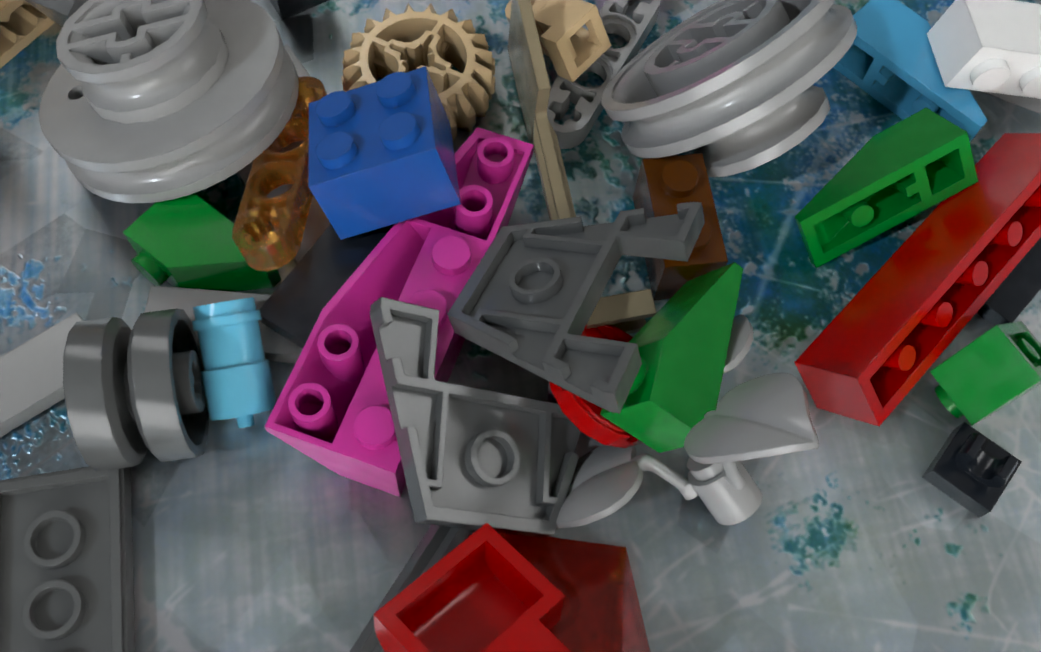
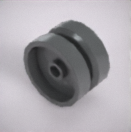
(135, 389)

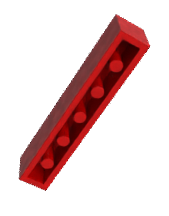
(929, 287)

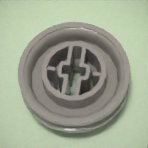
(732, 82)
(166, 94)

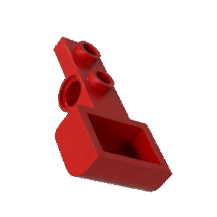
(474, 601)

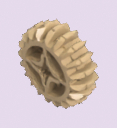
(428, 40)

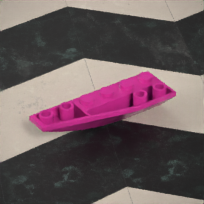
(336, 392)

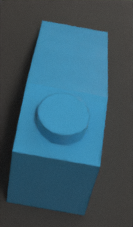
(898, 68)

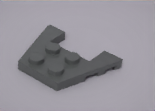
(543, 285)
(466, 448)

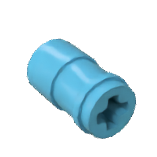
(234, 361)

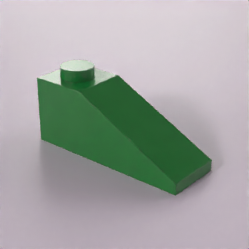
(887, 184)
(681, 361)

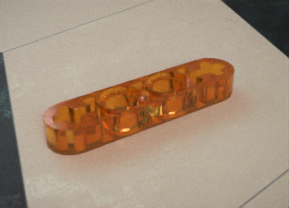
(289, 211)

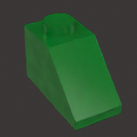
(192, 248)
(989, 372)

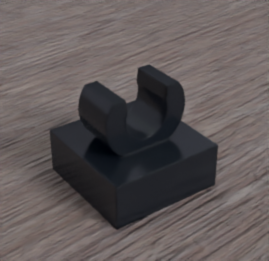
(972, 470)

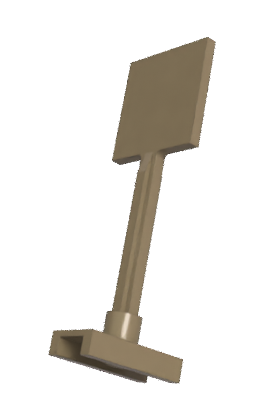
(533, 87)

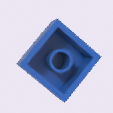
(381, 153)

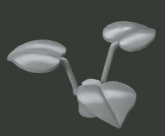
(750, 422)

